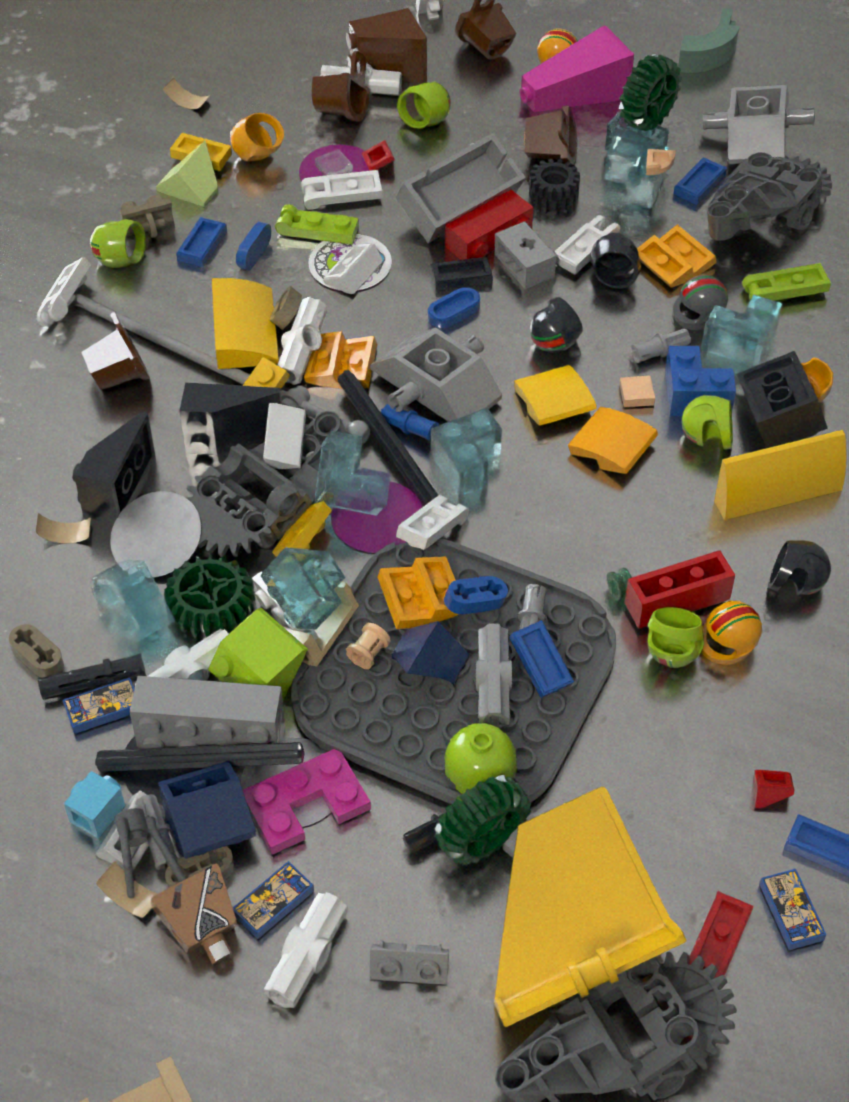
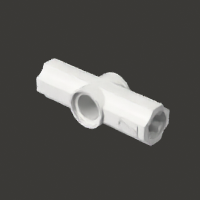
(377, 80)
(302, 338)
(191, 662)
(306, 950)

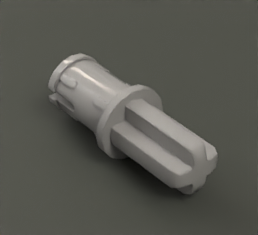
(659, 345)
(532, 606)
(151, 809)

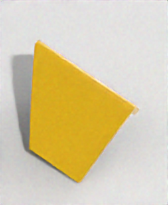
(576, 908)

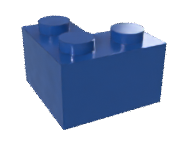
(689, 380)

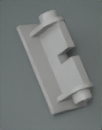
(420, 965)

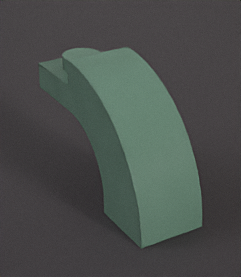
(710, 50)

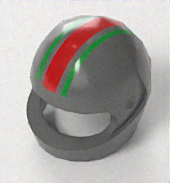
(701, 296)

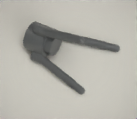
(132, 832)

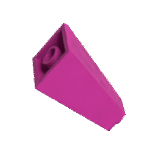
(580, 75)

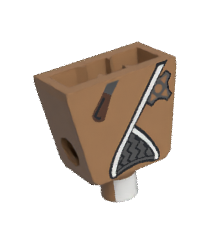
(198, 913)

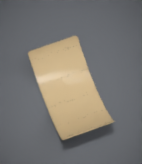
(183, 97)
(62, 532)
(114, 886)

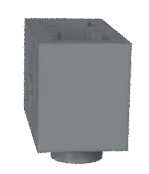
(525, 255)

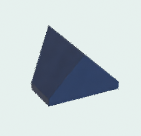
(431, 652)

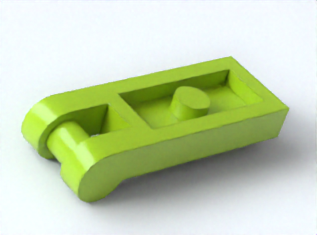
(316, 225)
(788, 282)

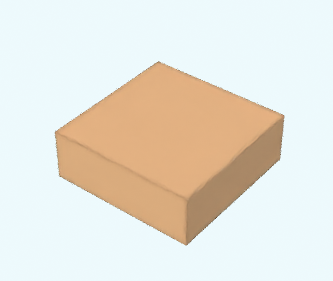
(637, 391)

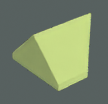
(191, 178)

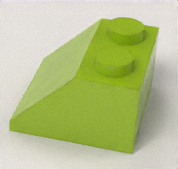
(259, 654)

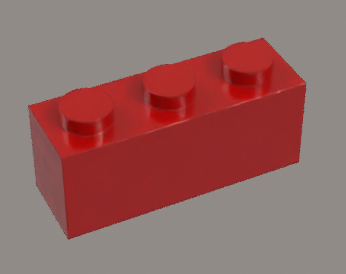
(475, 232)
(682, 585)

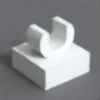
(429, 7)

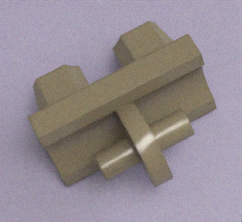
(152, 215)

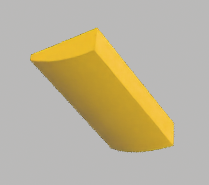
(243, 323)
(781, 475)

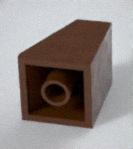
(391, 44)

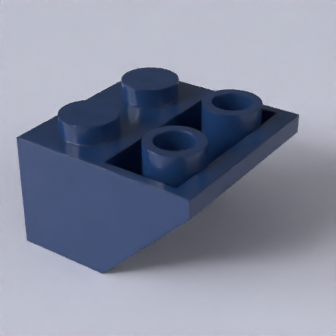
(206, 809)

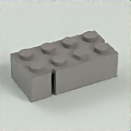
(458, 186)
(205, 713)

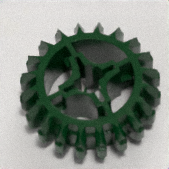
(650, 92)
(225, 583)
(482, 819)

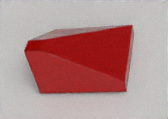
(378, 156)
(771, 787)

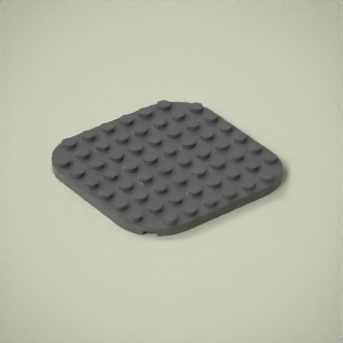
(406, 720)

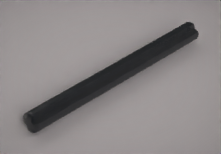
(387, 437)
(199, 757)

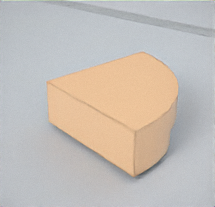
(659, 161)

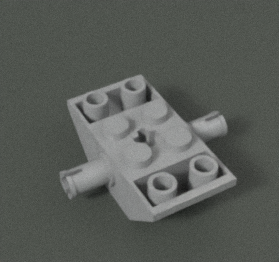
(758, 121)
(439, 374)

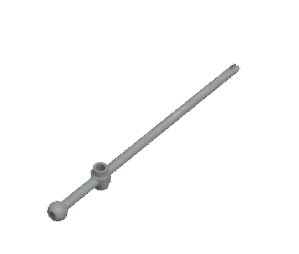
(294, 397)

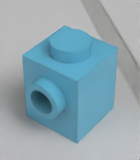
(94, 803)

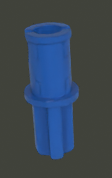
(409, 421)

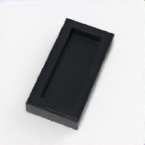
(461, 273)

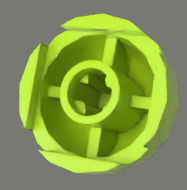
(477, 754)

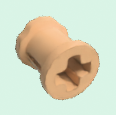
(368, 645)

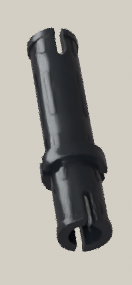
(91, 676)

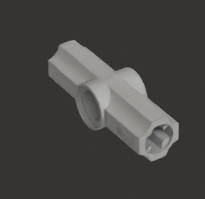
(493, 675)

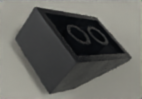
(782, 400)
(224, 415)
(114, 470)

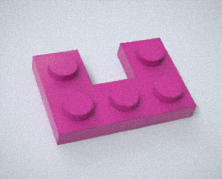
(275, 798)

